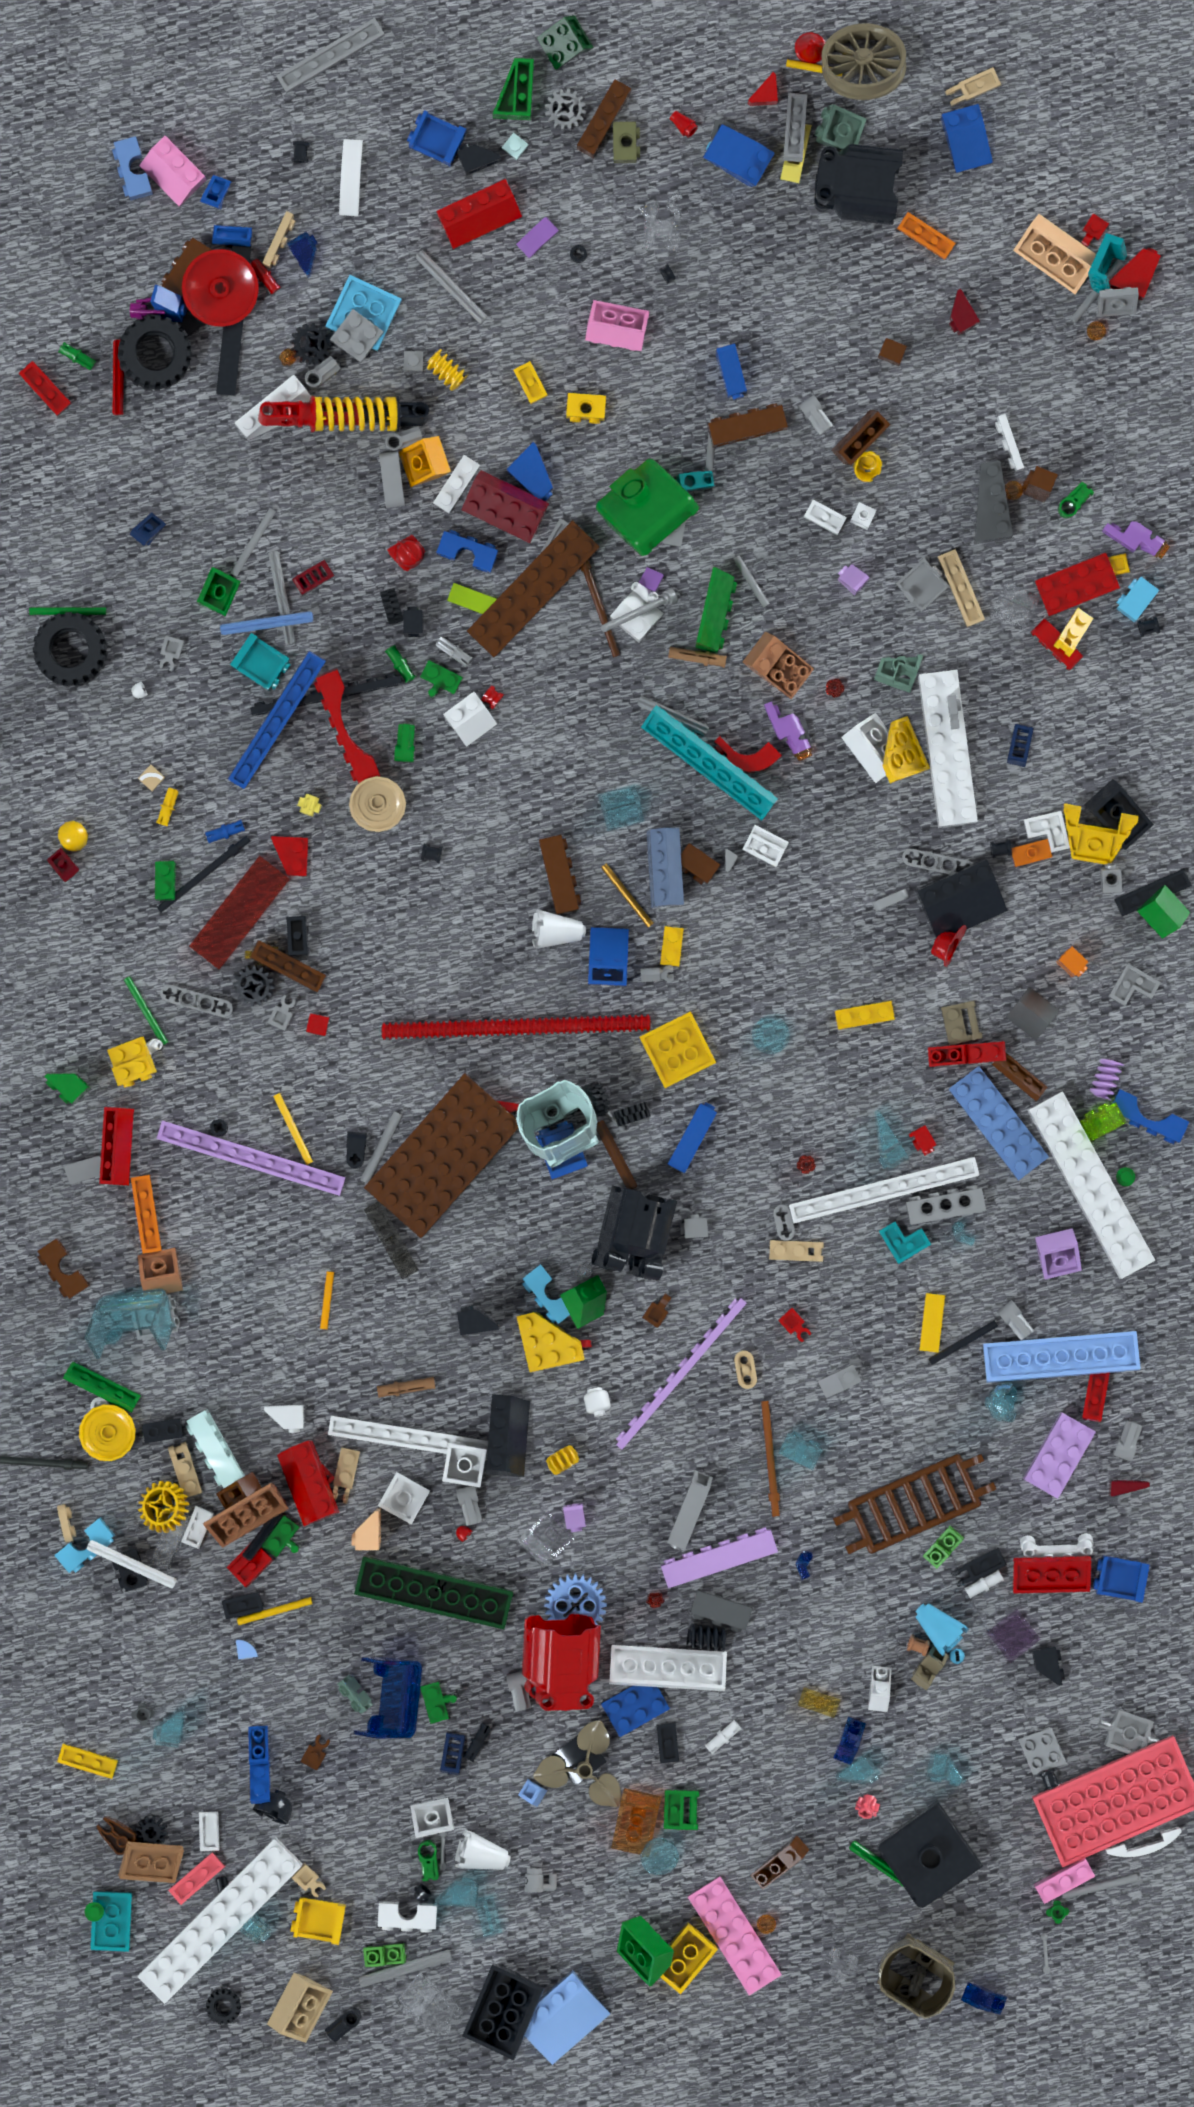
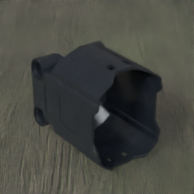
(858, 183)
(636, 1228)

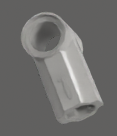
(322, 372)
(813, 412)
(404, 438)
(1013, 1317)
(1126, 1444)
(469, 1501)
(516, 1685)

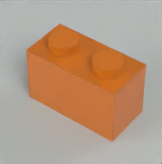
(1073, 962)

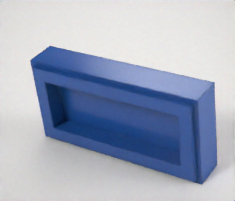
(232, 235)

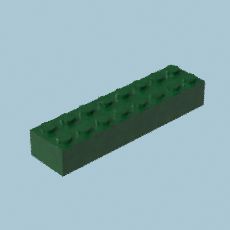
(416, 1590)

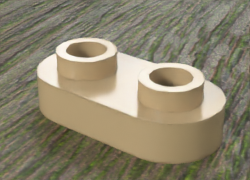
(745, 1369)
(64, 1516)

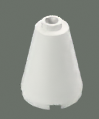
(555, 929)
(480, 1853)

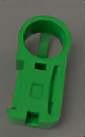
(1076, 499)
(429, 1863)

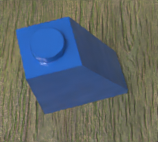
(731, 371)
(531, 473)

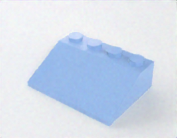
(564, 2017)

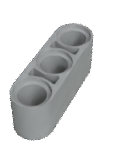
(391, 479)

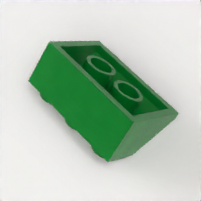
(644, 1949)

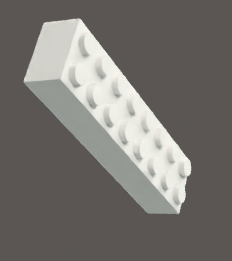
(947, 750)

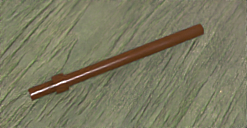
(599, 607)

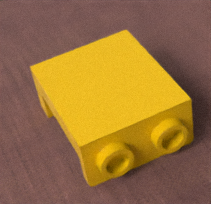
(318, 1920)

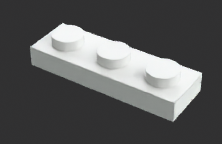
(1009, 443)
(456, 484)

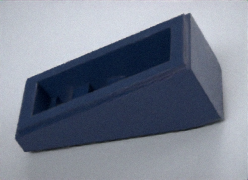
(1017, 760)
(456, 1771)

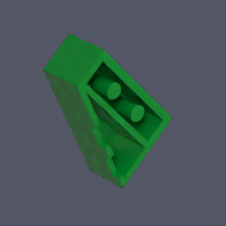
(516, 95)

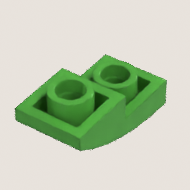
(943, 1547)
(384, 1955)

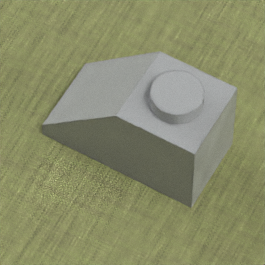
(839, 1381)

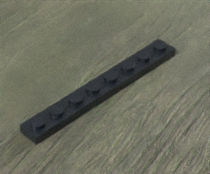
(353, 689)

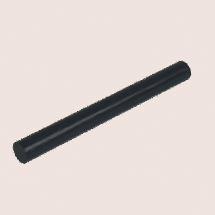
(963, 1342)

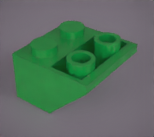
(69, 1085)

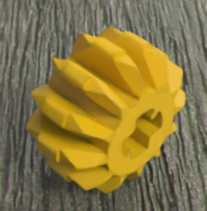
(562, 1460)

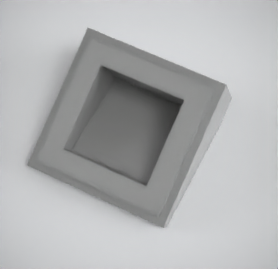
(730, 859)

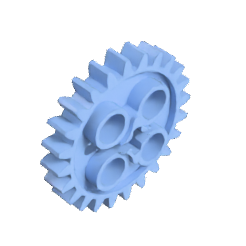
(562, 1593)

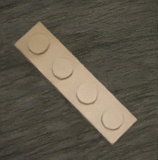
(961, 588)

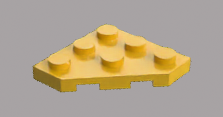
(903, 752)
(547, 1343)

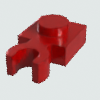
(792, 1322)

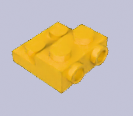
(131, 1062)

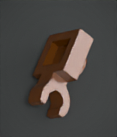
(656, 1313)

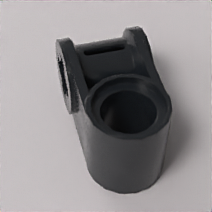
(356, 1146)

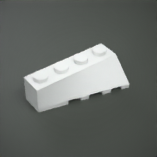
(290, 391)

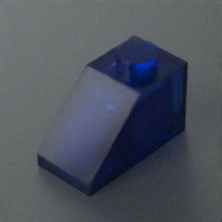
(304, 251)

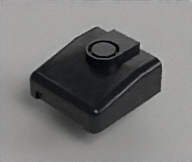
(929, 1855)

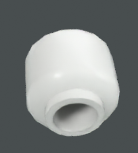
(597, 1401)

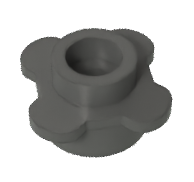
(142, 1719)

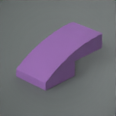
(537, 237)

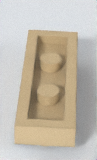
(279, 240)

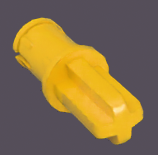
(167, 807)

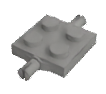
(1128, 1732)

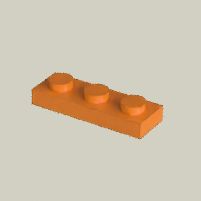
(926, 236)

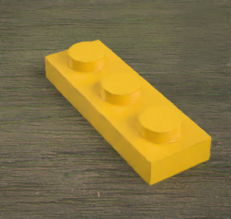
(864, 1015)

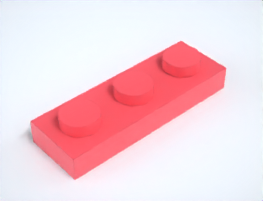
(196, 1878)

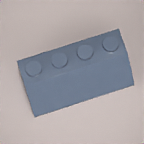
(665, 867)

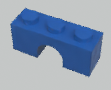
(452, 544)

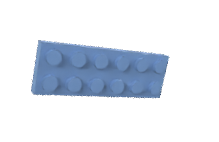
(998, 1123)

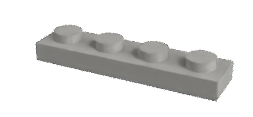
(795, 127)

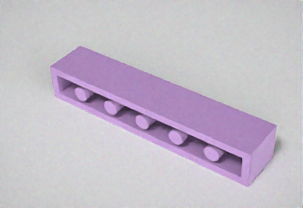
(720, 1558)

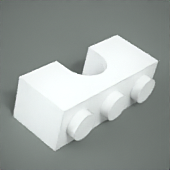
(390, 1917)

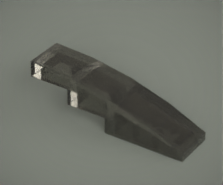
(391, 1240)

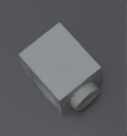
(1114, 886)

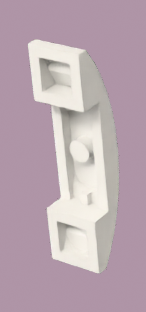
(350, 177)
(1167, 1837)

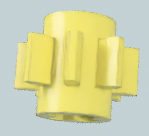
(309, 805)

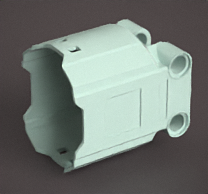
(566, 1099)

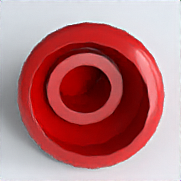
(809, 47)

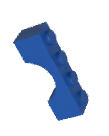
(1171, 1127)

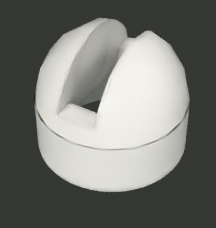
(137, 690)

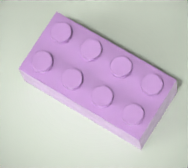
(1059, 1455)

